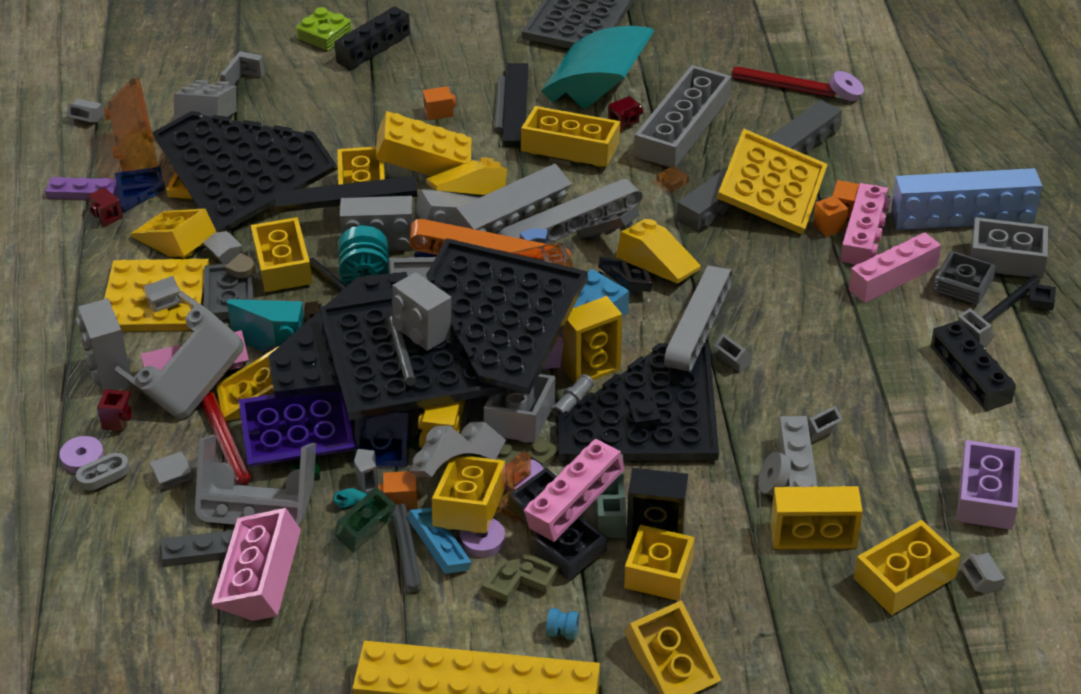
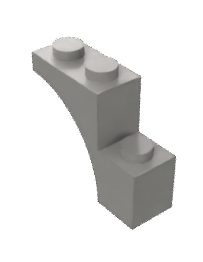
(444, 443)

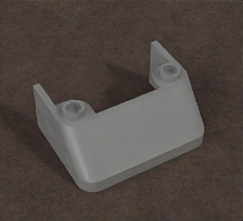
(193, 367)
(223, 502)

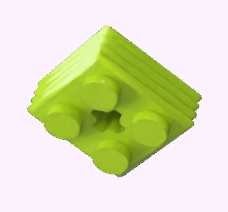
(323, 28)

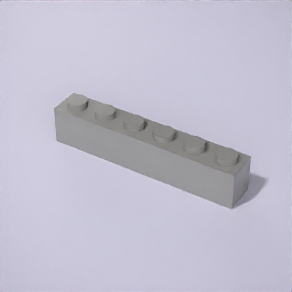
(513, 201)

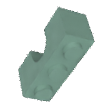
(612, 509)

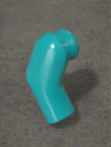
(348, 497)

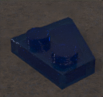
(138, 186)

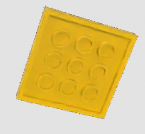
(772, 181)
(129, 301)

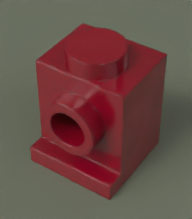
(625, 111)
(105, 206)
(114, 410)

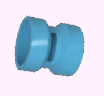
(562, 624)

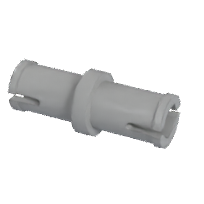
(573, 395)

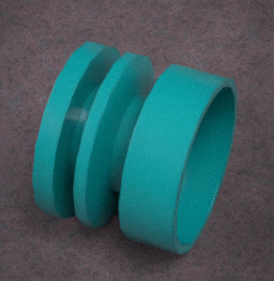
(362, 253)

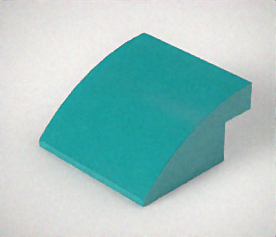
(597, 63)

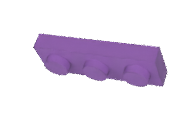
(77, 187)

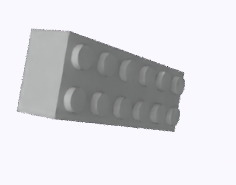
(682, 116)

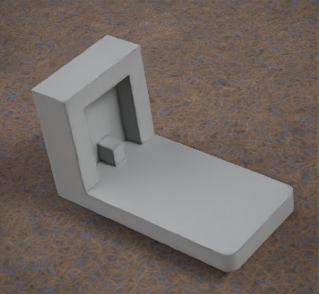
(245, 64)

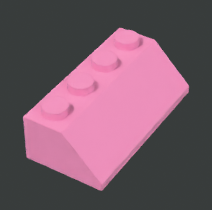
(257, 565)

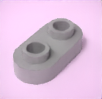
(102, 471)

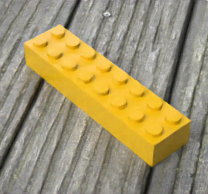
(435, 670)

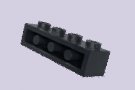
(372, 38)
(973, 365)

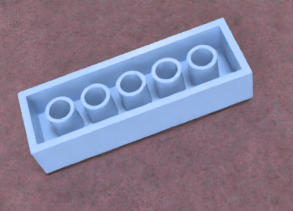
(960, 197)

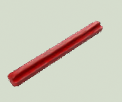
(783, 81)
(225, 439)

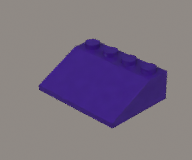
(282, 426)

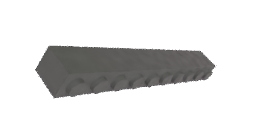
(800, 134)

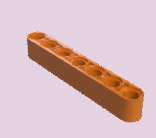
(430, 236)

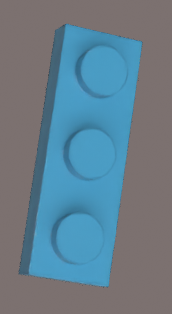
(439, 542)

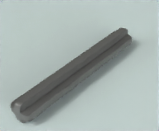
(406, 549)

